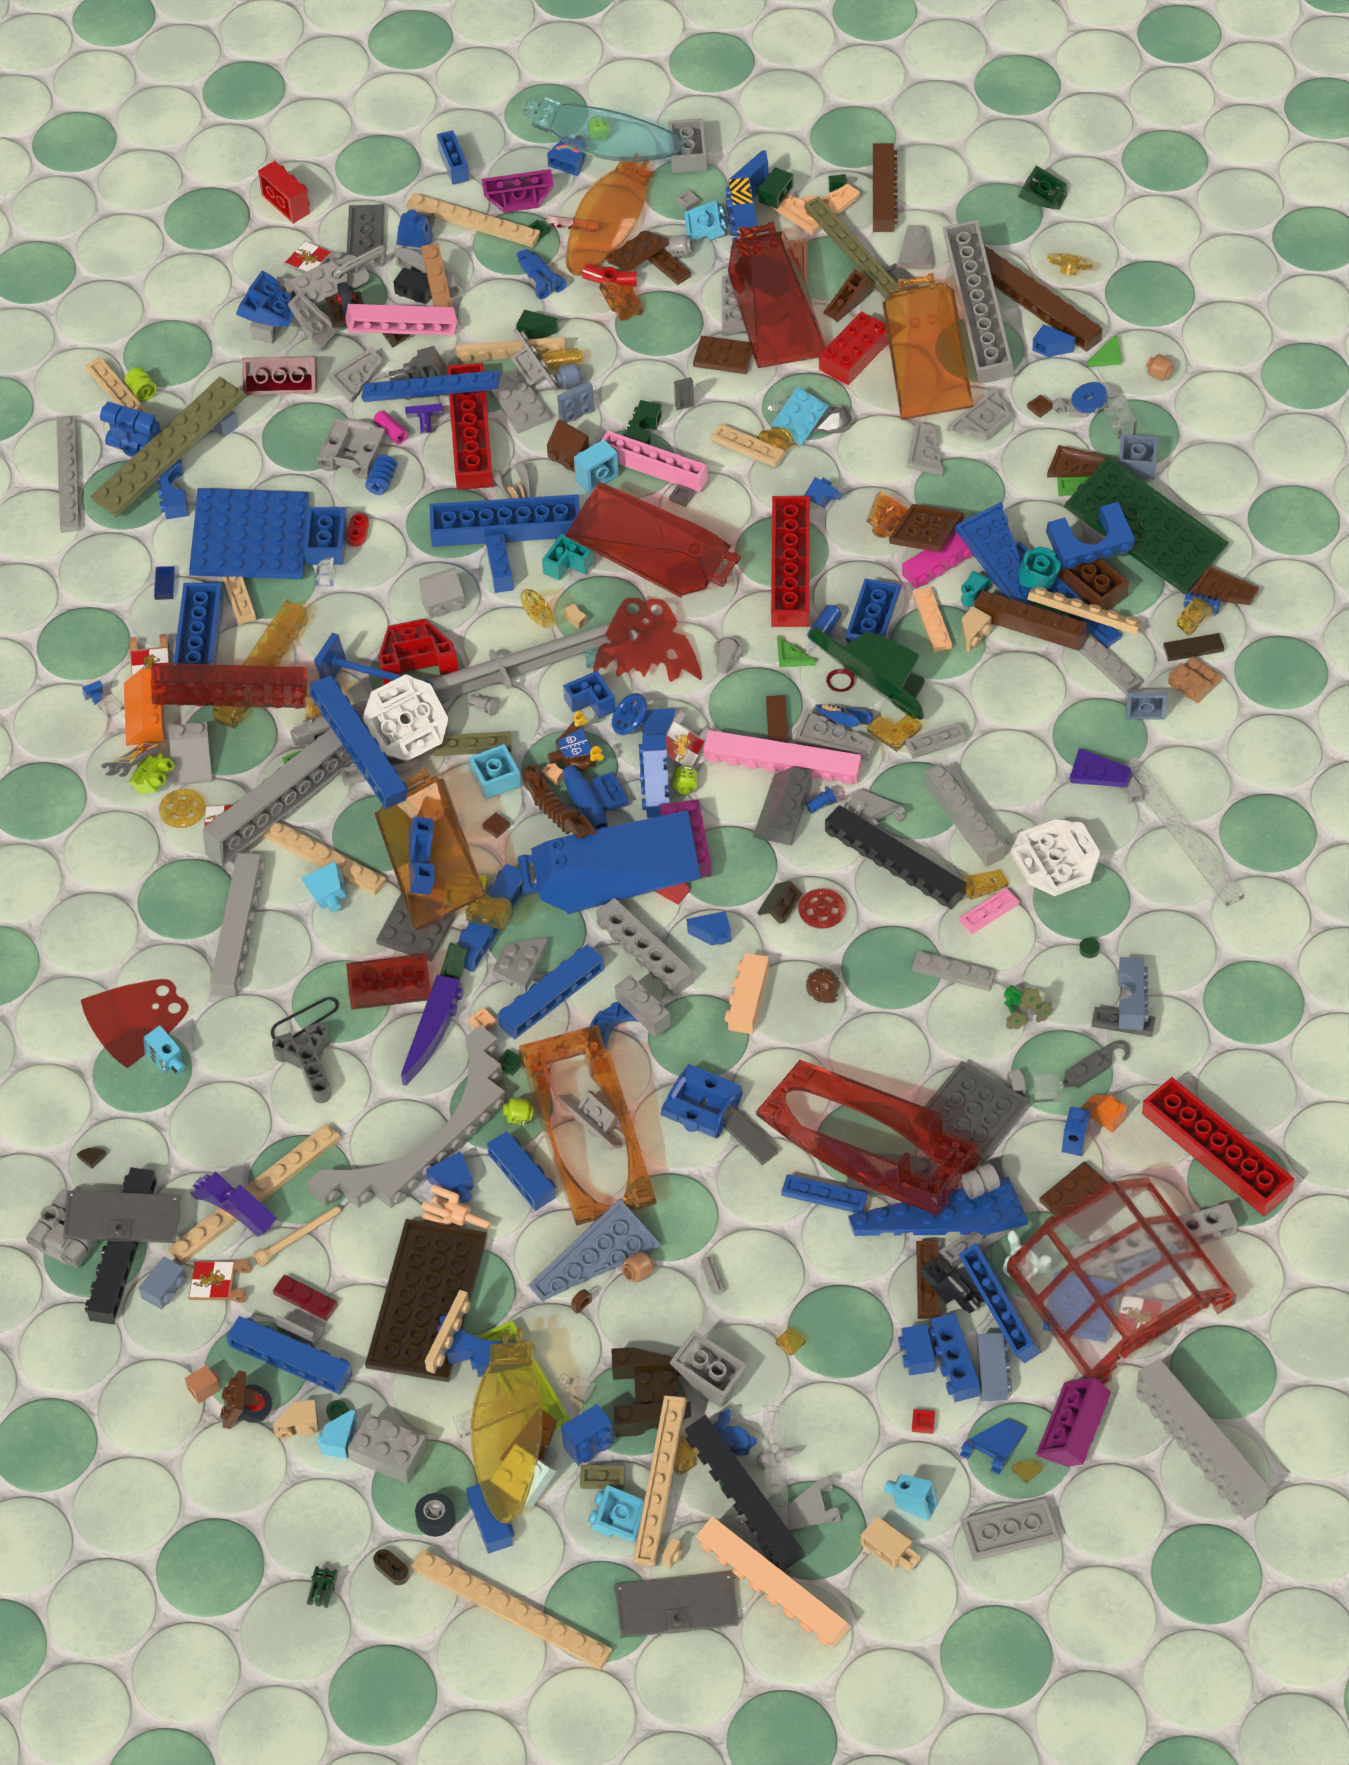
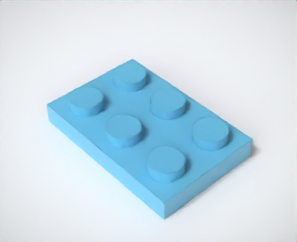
(800, 415)

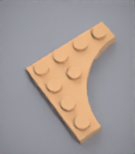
(837, 201)

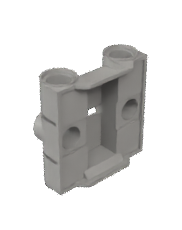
(355, 436)
(48, 1235)

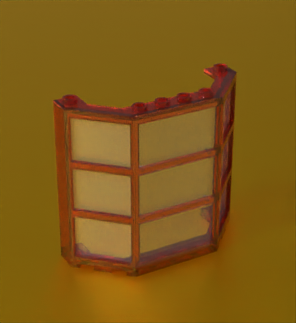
(1115, 1275)

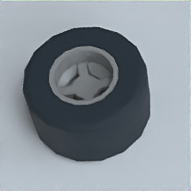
(434, 1506)

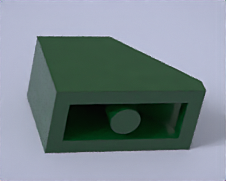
(537, 325)

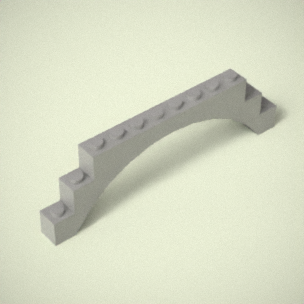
(398, 1177)

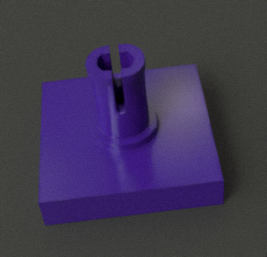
(424, 413)

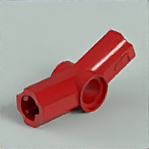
(609, 275)

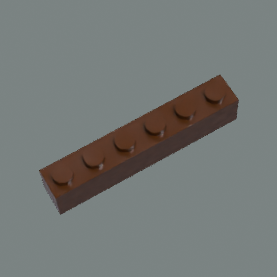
(883, 187)
(1033, 620)

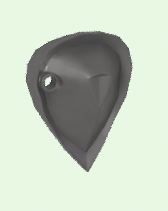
(834, 420)

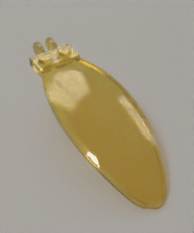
(507, 1427)

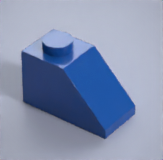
(710, 928)

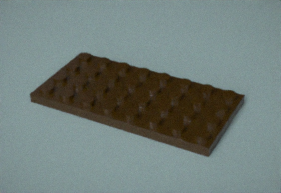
(423, 1283)

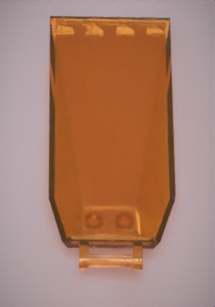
(926, 348)
(455, 872)

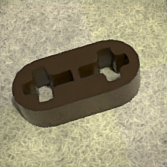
(394, 1563)

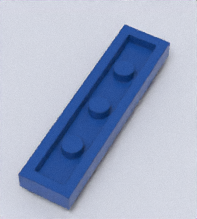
(824, 1194)

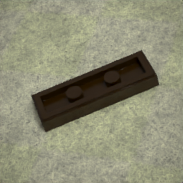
(1193, 647)

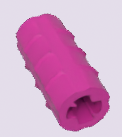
(392, 428)

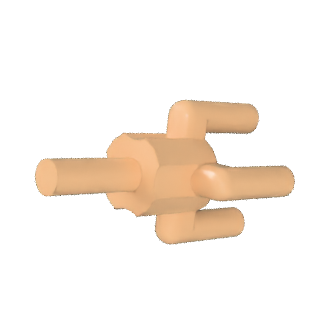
(451, 1210)

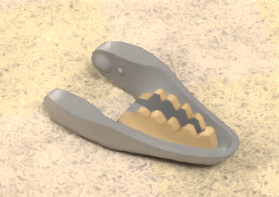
(518, 490)

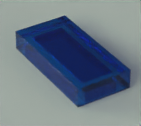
(164, 583)

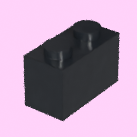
(412, 286)

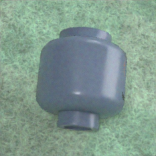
(569, 375)

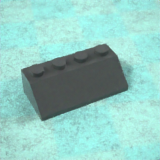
(784, 805)

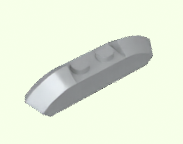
(414, 261)

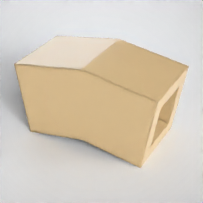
(575, 616)

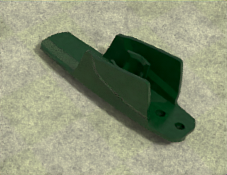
(880, 665)

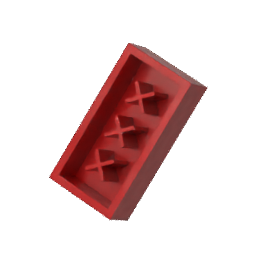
(854, 348)

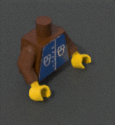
(575, 748)

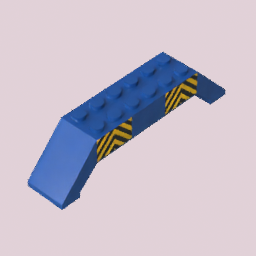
(741, 192)

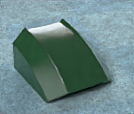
(1044, 189)

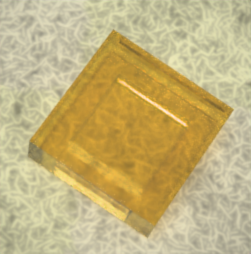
(790, 1341)

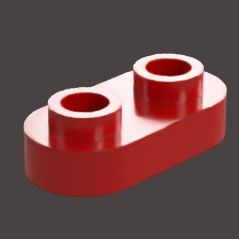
(358, 525)

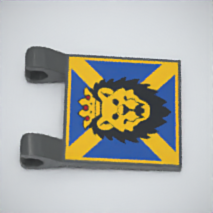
(131, 758)

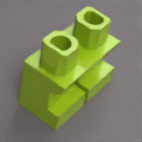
(151, 774)

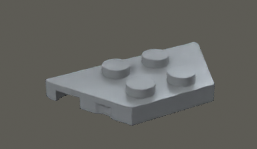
(984, 418)
(520, 961)

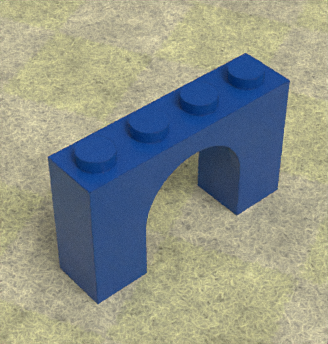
(1073, 552)

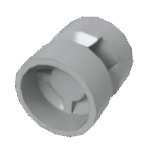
(981, 1180)

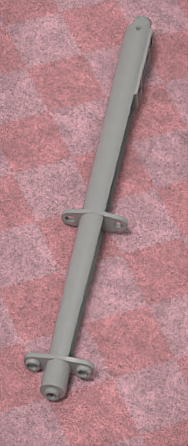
(485, 673)

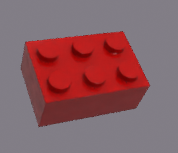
(284, 191)

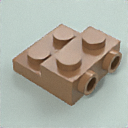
(1194, 679)

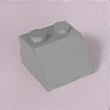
(441, 593)

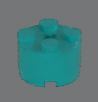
(1039, 568)

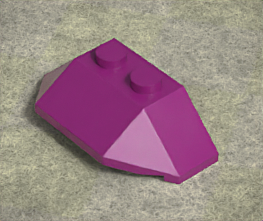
(518, 190)

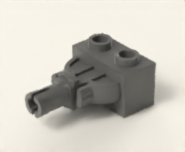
(426, 364)

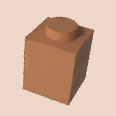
(203, 1384)

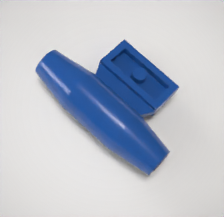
(595, 796)

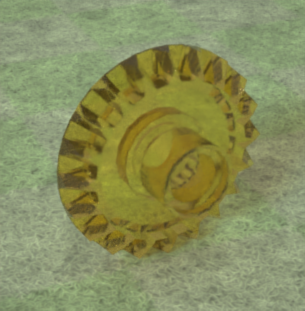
(1069, 262)

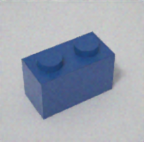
(917, 1349)

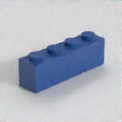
(521, 1170)

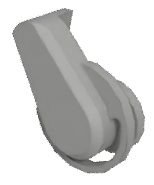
(726, 652)

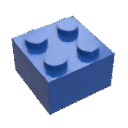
(587, 1434)

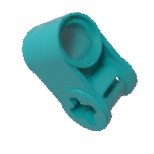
(972, 588)

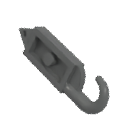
(1093, 1065)

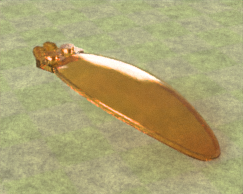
(606, 215)

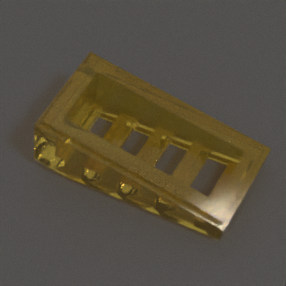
(975, 890)

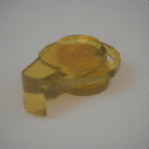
(777, 437)

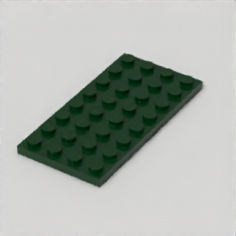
(1164, 534)

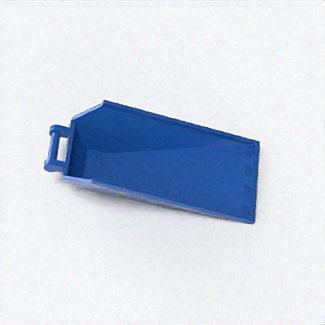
(613, 863)

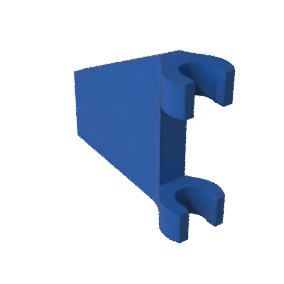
(995, 1442)

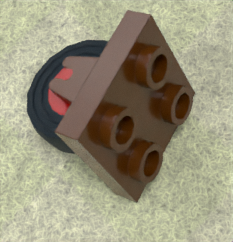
(248, 1402)

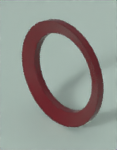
(840, 671)

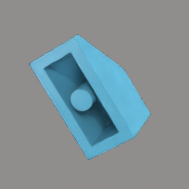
(338, 1435)

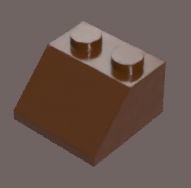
(565, 444)

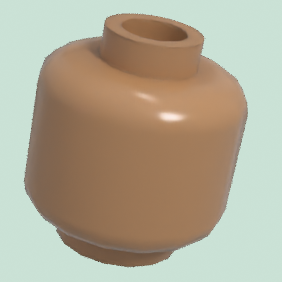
(1160, 367)
(638, 1267)

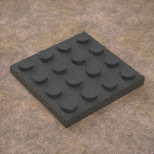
(977, 1108)

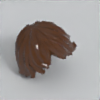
(823, 985)

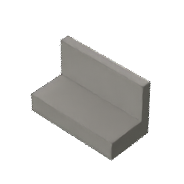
(300, 1328)

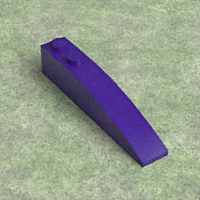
(433, 1024)

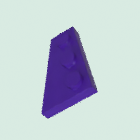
(1098, 770)

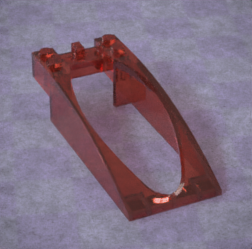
(912, 1121)

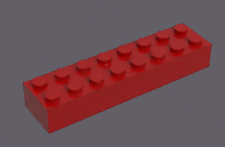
(470, 434)
(790, 561)
(1218, 1146)

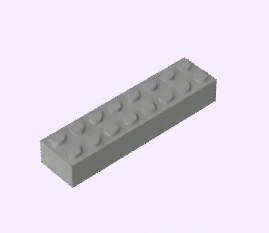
(1201, 1439)

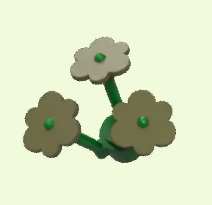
(1028, 999)

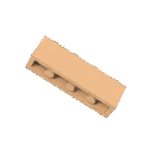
(748, 993)

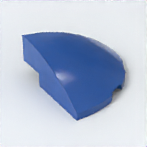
(266, 302)

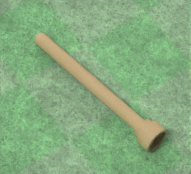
(263, 1256)

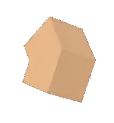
(553, 773)

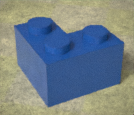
(592, 692)

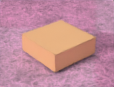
(482, 1018)

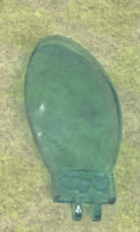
(603, 131)

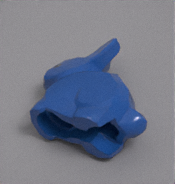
(735, 1436)

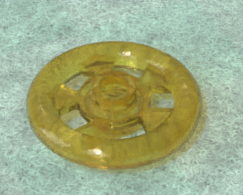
(537, 608)
(182, 821)

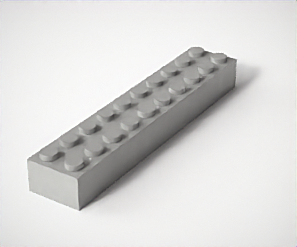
(978, 301)
(275, 798)

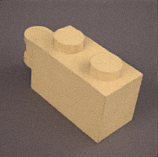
(889, 1544)

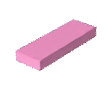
(989, 911)

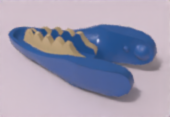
(845, 716)

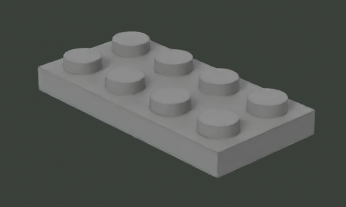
(519, 402)
(1009, 1529)

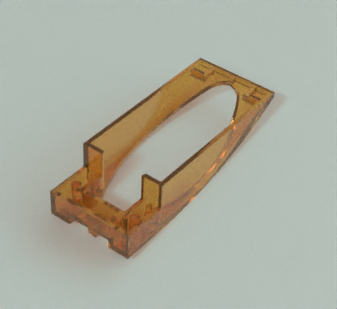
(602, 1071)

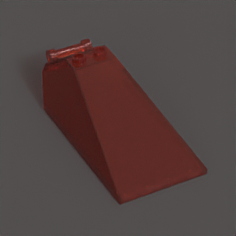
(773, 298)
(651, 542)

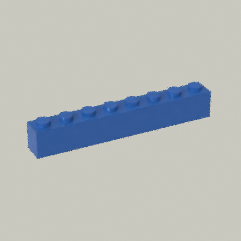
(358, 741)

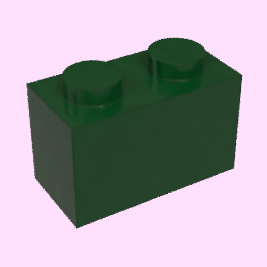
(775, 188)

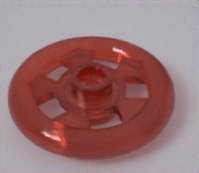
(821, 894)

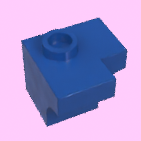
(822, 492)

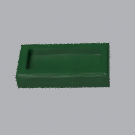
(454, 961)

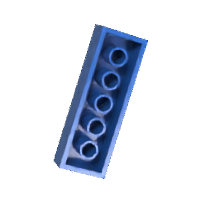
(199, 624)

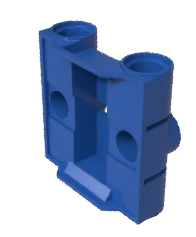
(128, 427)
(689, 1092)

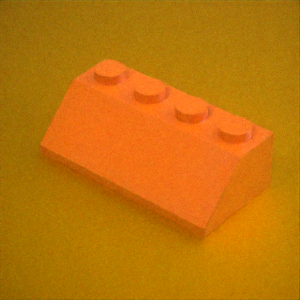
(142, 719)

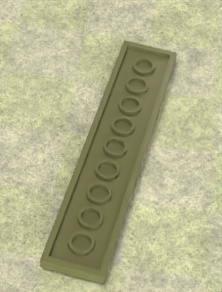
(168, 446)

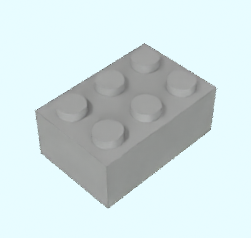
(693, 155)
(387, 1448)

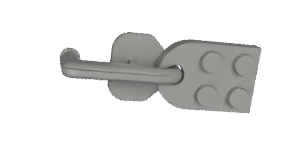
(323, 279)

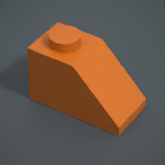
(1106, 1111)

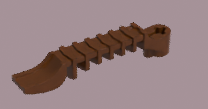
(561, 815)

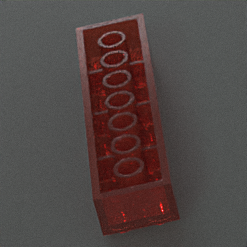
(229, 685)

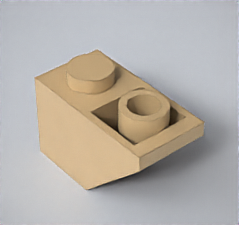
(974, 627)
(298, 1419)

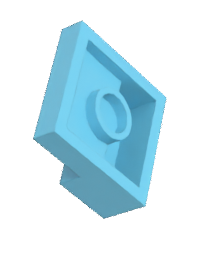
(706, 221)
(616, 1513)

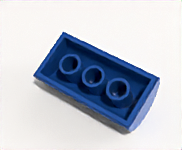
(873, 609)

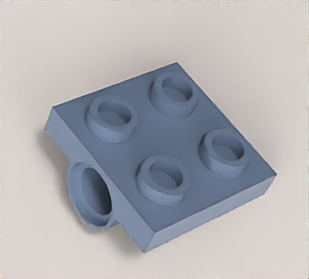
(576, 402)

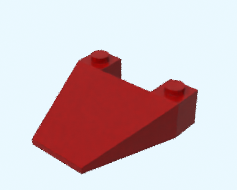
(415, 647)

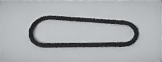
(303, 1010)

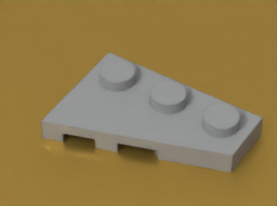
(312, 320)

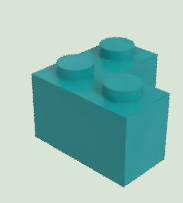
(564, 555)

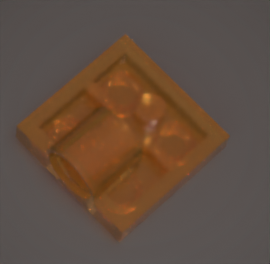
(621, 300)
(885, 515)

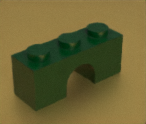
(644, 416)

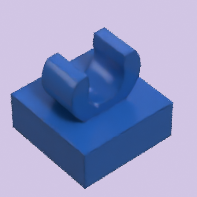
(93, 691)

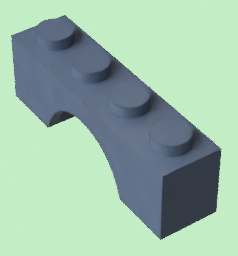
(1131, 1010)

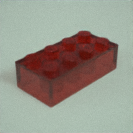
(388, 981)

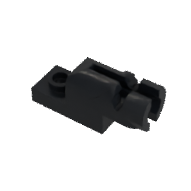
(951, 1286)

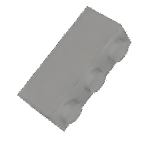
(642, 1005)

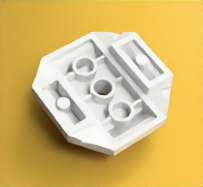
(419, 704)
(1056, 856)

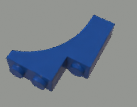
(469, 1348)

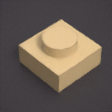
(672, 1553)

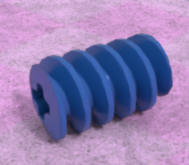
(381, 474)

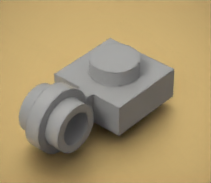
(1061, 406)

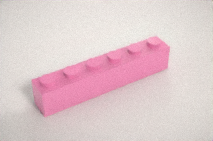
(401, 319)
(658, 462)

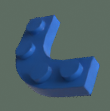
(611, 1018)

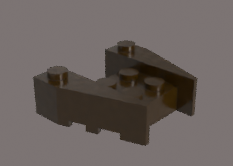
(652, 1380)

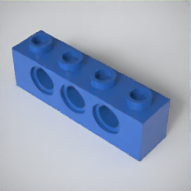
(948, 1327)

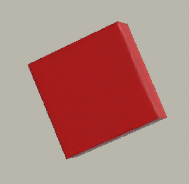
(923, 1421)

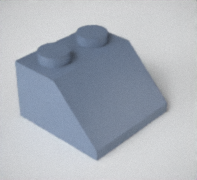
(1146, 704)

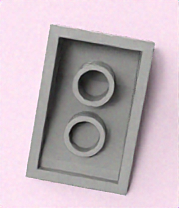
(190, 753)
(708, 1368)

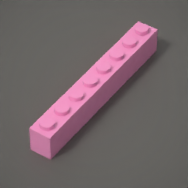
(780, 756)

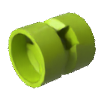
(140, 384)

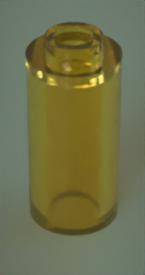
(557, 358)

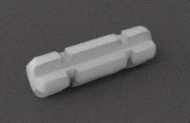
(712, 1275)

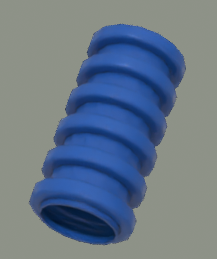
(1215, 604)

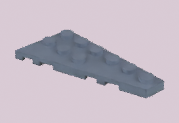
(595, 1251)

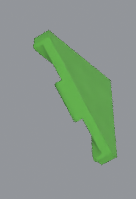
(1107, 355)
(791, 655)

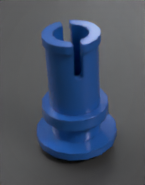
(823, 799)

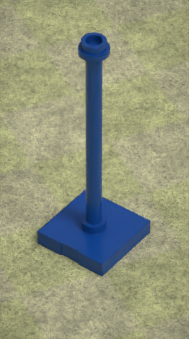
(332, 658)

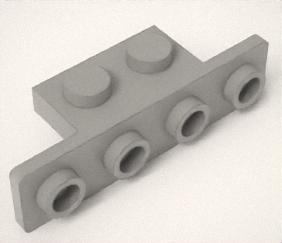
(529, 365)
(595, 1115)

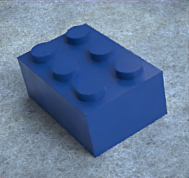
(325, 534)

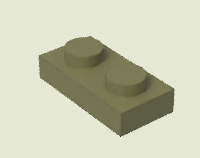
(601, 1475)

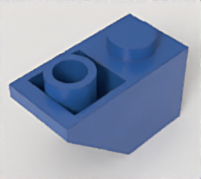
(1052, 342)

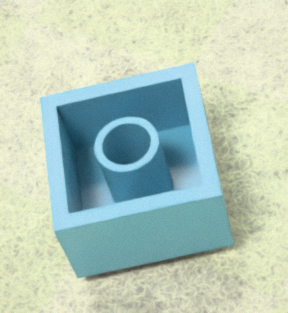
(596, 465)
(494, 771)

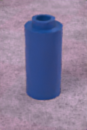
(827, 619)

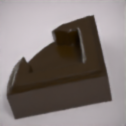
(91, 1156)

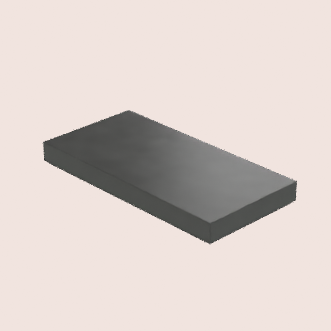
(364, 228)

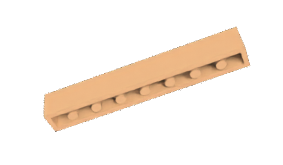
(772, 1581)

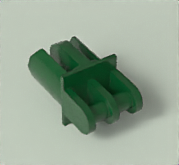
(322, 1584)

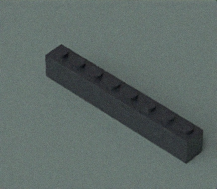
(895, 857)
(117, 1259)
(744, 1492)

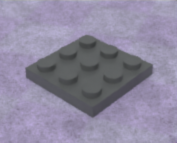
(401, 936)

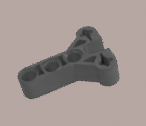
(288, 1051)

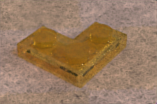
(894, 735)

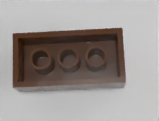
(1096, 583)

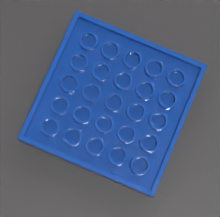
(249, 533)

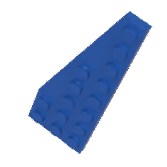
(985, 1214)

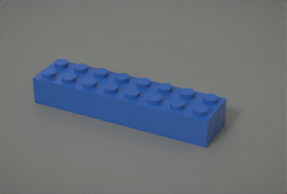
(516, 518)

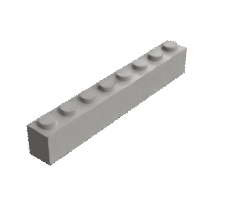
(236, 924)

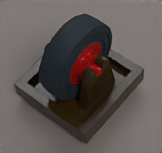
(339, 302)

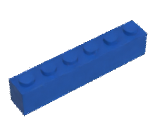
(480, 937)
(550, 991)
(1000, 1303)
(289, 1354)

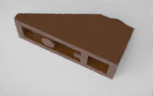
(849, 296)

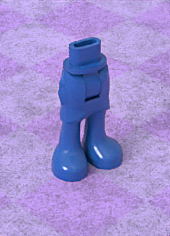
(534, 266)

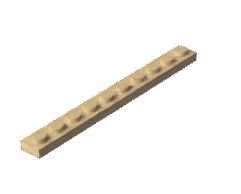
(259, 1188)
(512, 1609)

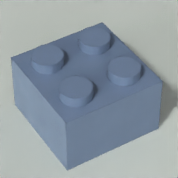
(1139, 454)

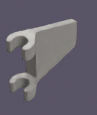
(877, 807)
(809, 1507)

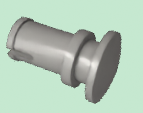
(486, 704)

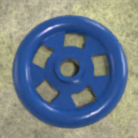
(629, 714)

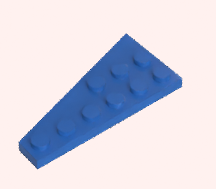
(995, 549)

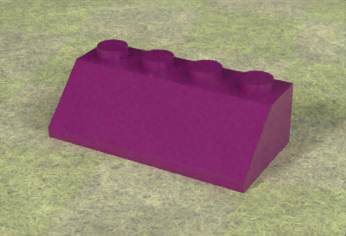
(1074, 1422)

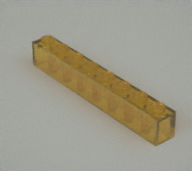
(268, 652)

